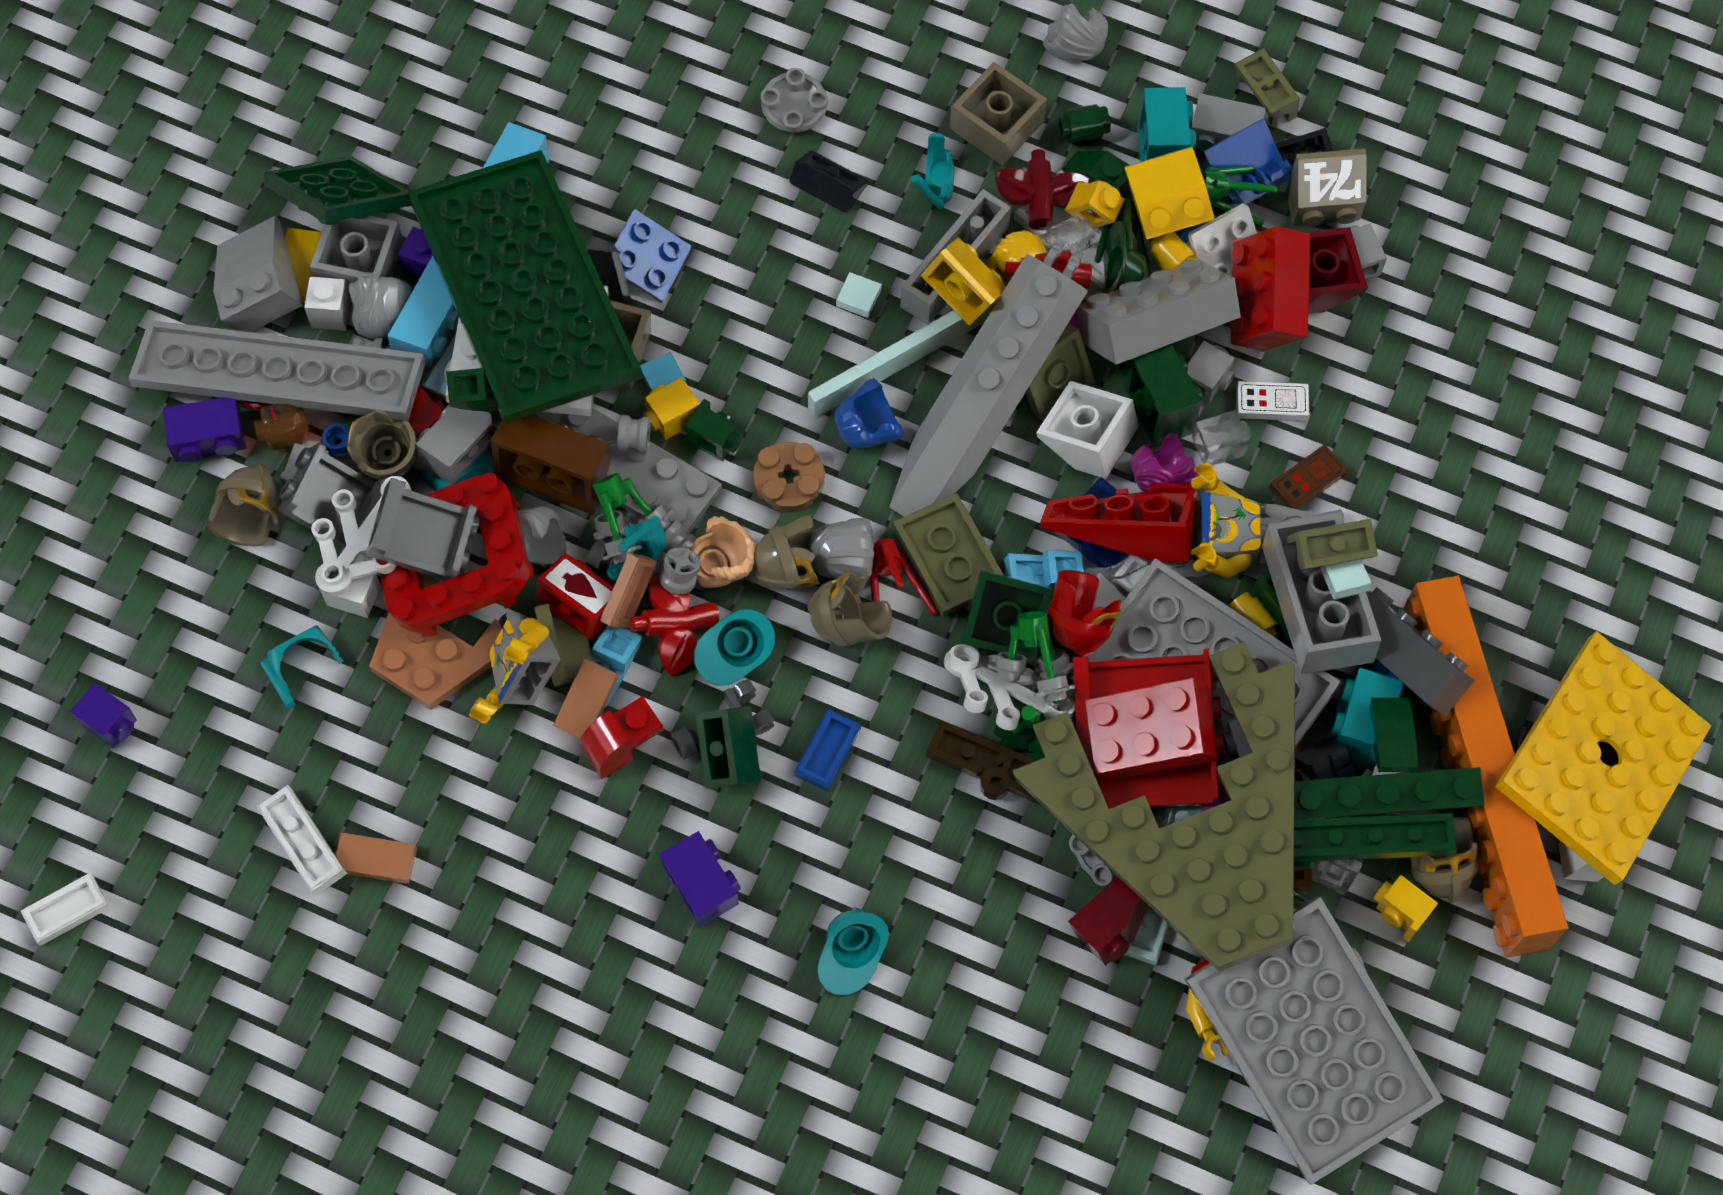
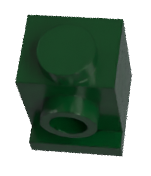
(713, 432)

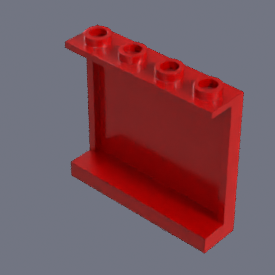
(1169, 788)

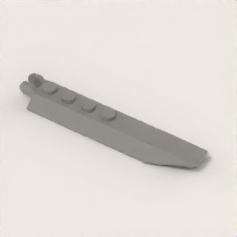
(989, 381)

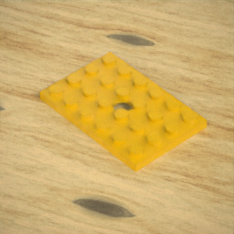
(1558, 768)

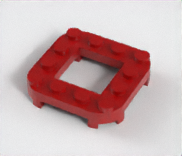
(500, 581)

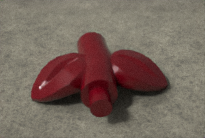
(1038, 188)

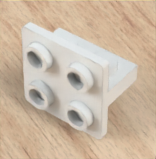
(1215, 239)

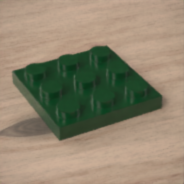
(337, 189)

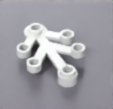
(356, 541)
(969, 666)

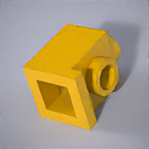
(1100, 198)
(1404, 905)

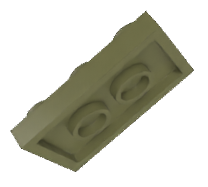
(946, 552)

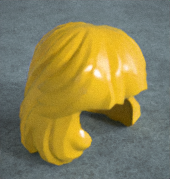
(1014, 247)

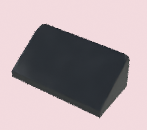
(827, 181)
(610, 270)

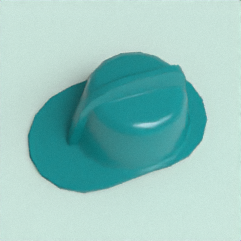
(734, 647)
(852, 951)

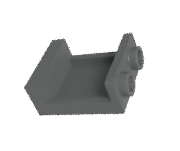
(315, 483)
(422, 532)

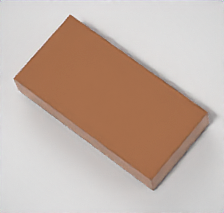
(628, 590)
(586, 698)
(376, 857)

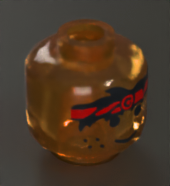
(281, 426)

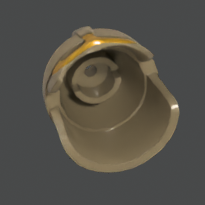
(375, 436)
(245, 507)
(784, 554)
(841, 615)
(1449, 874)

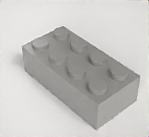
(1158, 310)
(1321, 629)

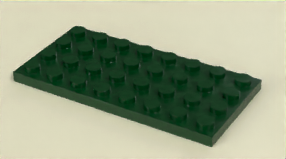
(524, 286)

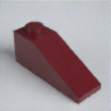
(1110, 921)

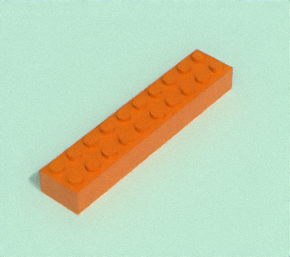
(1474, 735)

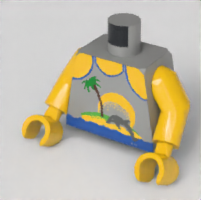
(1226, 526)
(521, 665)

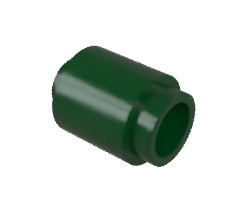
(1084, 123)

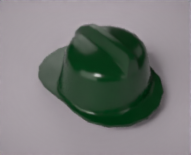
(1119, 263)

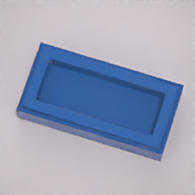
(827, 750)

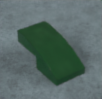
(470, 391)
(1394, 735)

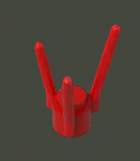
(889, 562)

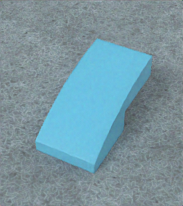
(1042, 568)
(616, 651)

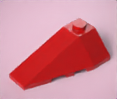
(1140, 524)

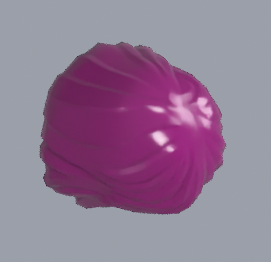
(1164, 466)

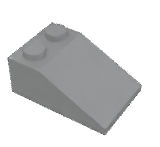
(255, 278)

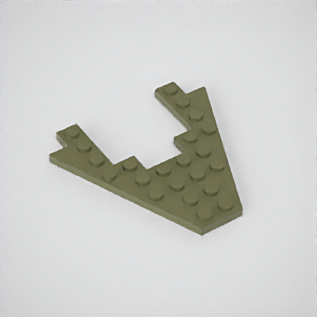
(1216, 874)

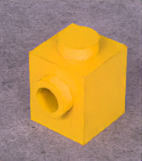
(670, 407)

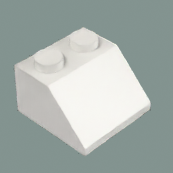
(1089, 428)

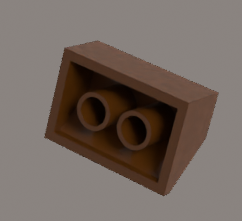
(551, 460)

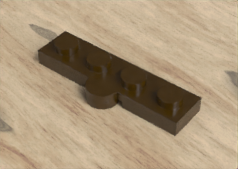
(979, 759)

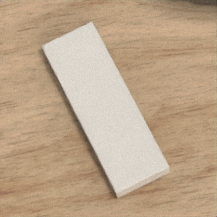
(301, 840)

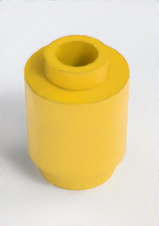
(1170, 251)
(1256, 612)

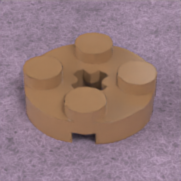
(788, 456)

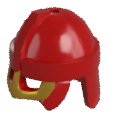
(1073, 614)

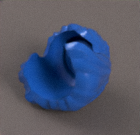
(867, 418)

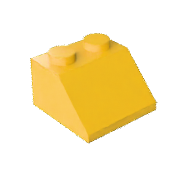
(1169, 193)
(964, 280)

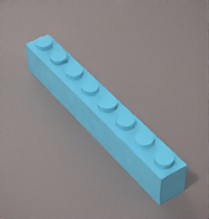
(429, 309)

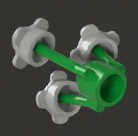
(611, 523)
(1051, 663)

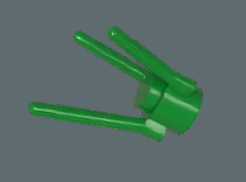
(1219, 186)

